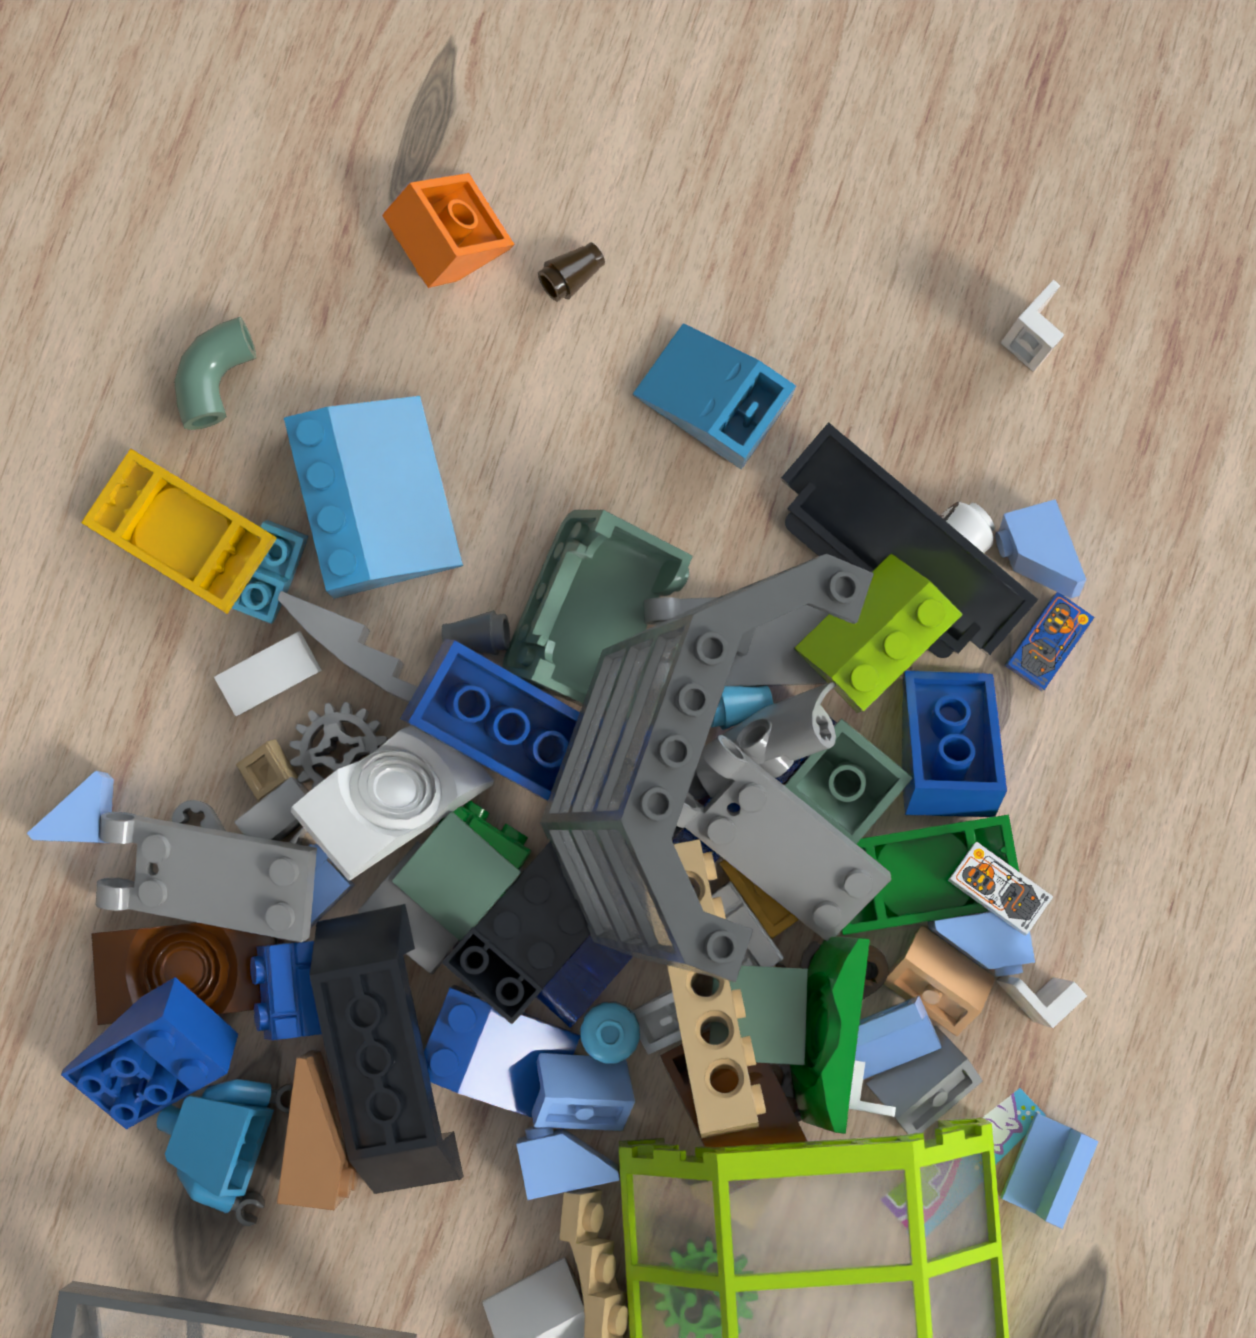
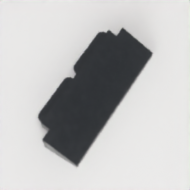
(865, 514)

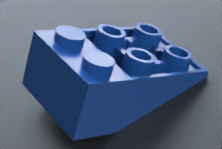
(154, 1055)

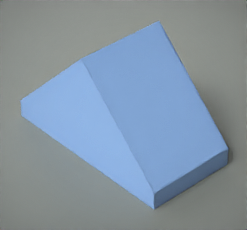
(79, 813)

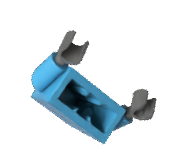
(219, 1142)

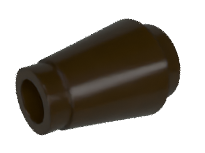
(570, 271)

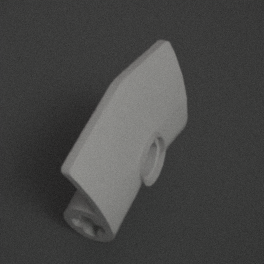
(777, 736)

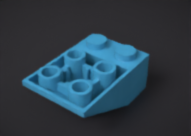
(715, 393)

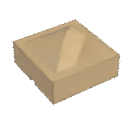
(266, 769)

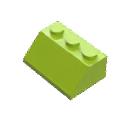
(895, 627)

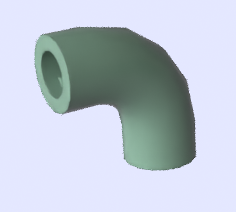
(203, 368)

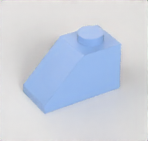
(1041, 548)
(987, 941)
(561, 1163)

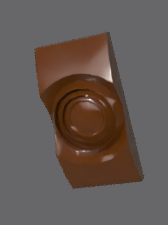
(201, 956)

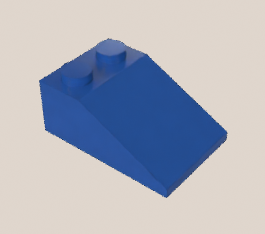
(951, 745)
(488, 1057)

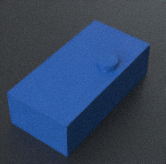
(493, 717)

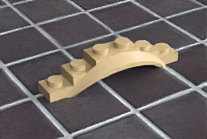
(596, 1264)

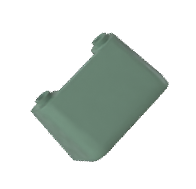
(590, 599)

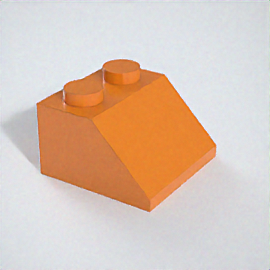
(446, 228)

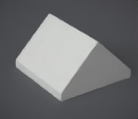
(539, 1306)

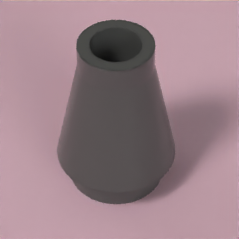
(481, 633)

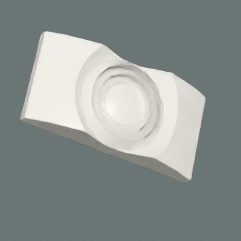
(388, 799)

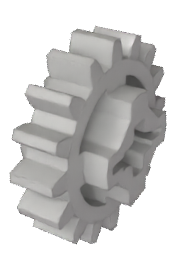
(334, 731)

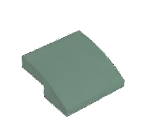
(456, 876)
(774, 1013)

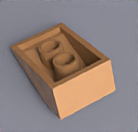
(315, 1152)

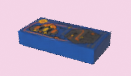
(1049, 641)

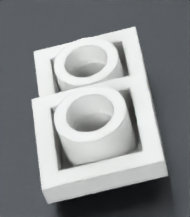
(267, 673)

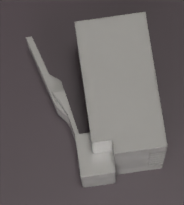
(273, 816)

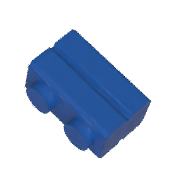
(285, 991)

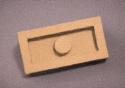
(944, 978)

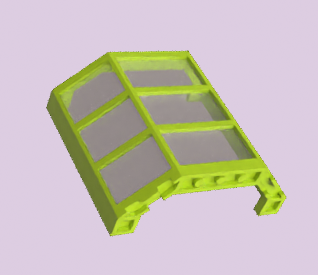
(816, 1238)

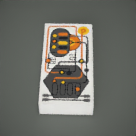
(1000, 888)

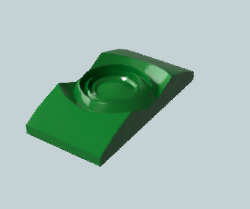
(920, 872)
(831, 1032)

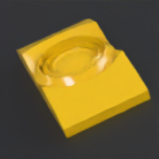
(179, 530)

